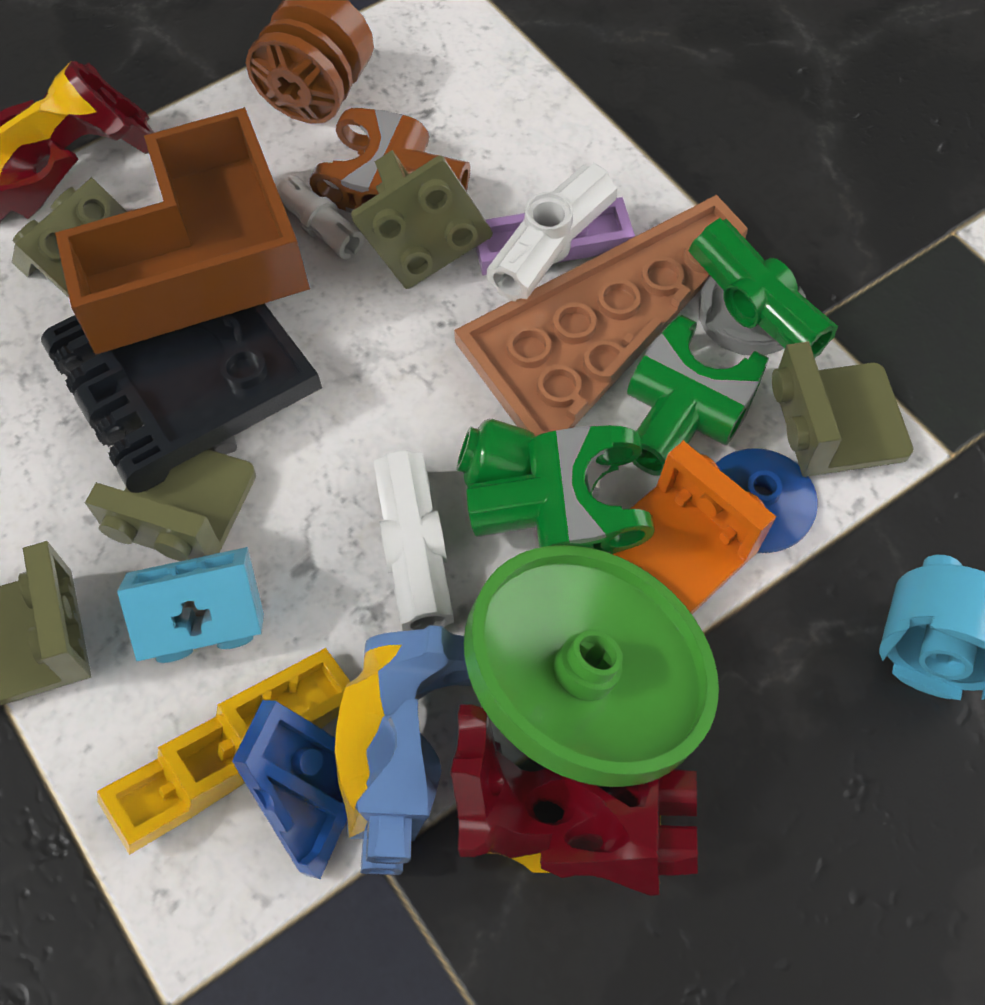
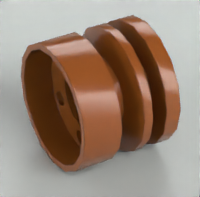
(310, 57)

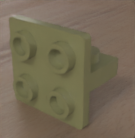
(420, 219)

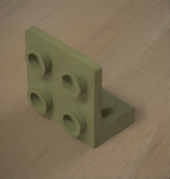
(40, 628)

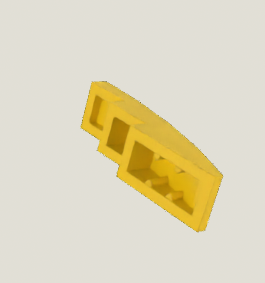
(199, 766)

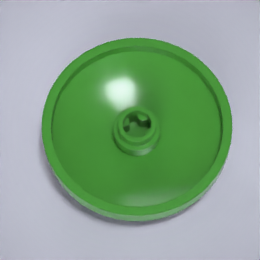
(590, 666)

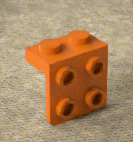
(701, 527)

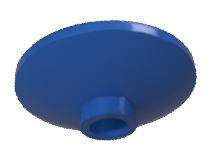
(792, 495)

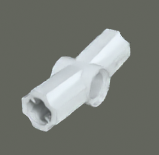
(547, 230)
(413, 541)

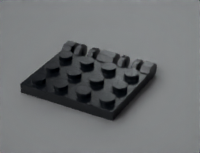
(182, 386)

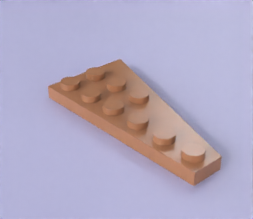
(585, 328)

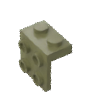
(37, 242)
(838, 414)
(184, 514)

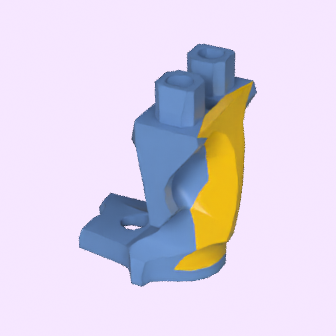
(381, 757)

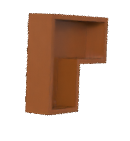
(195, 256)

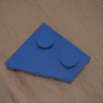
(295, 783)

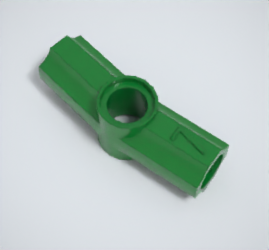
(760, 289)

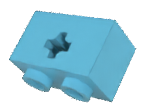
(216, 583)

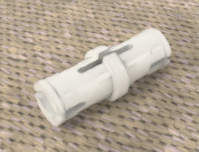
(320, 217)

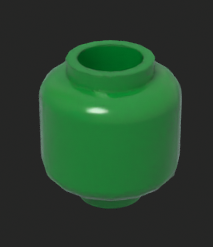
(494, 452)

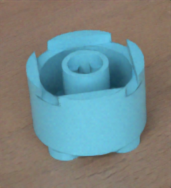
(938, 628)

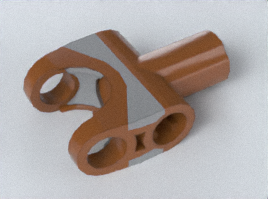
(384, 132)

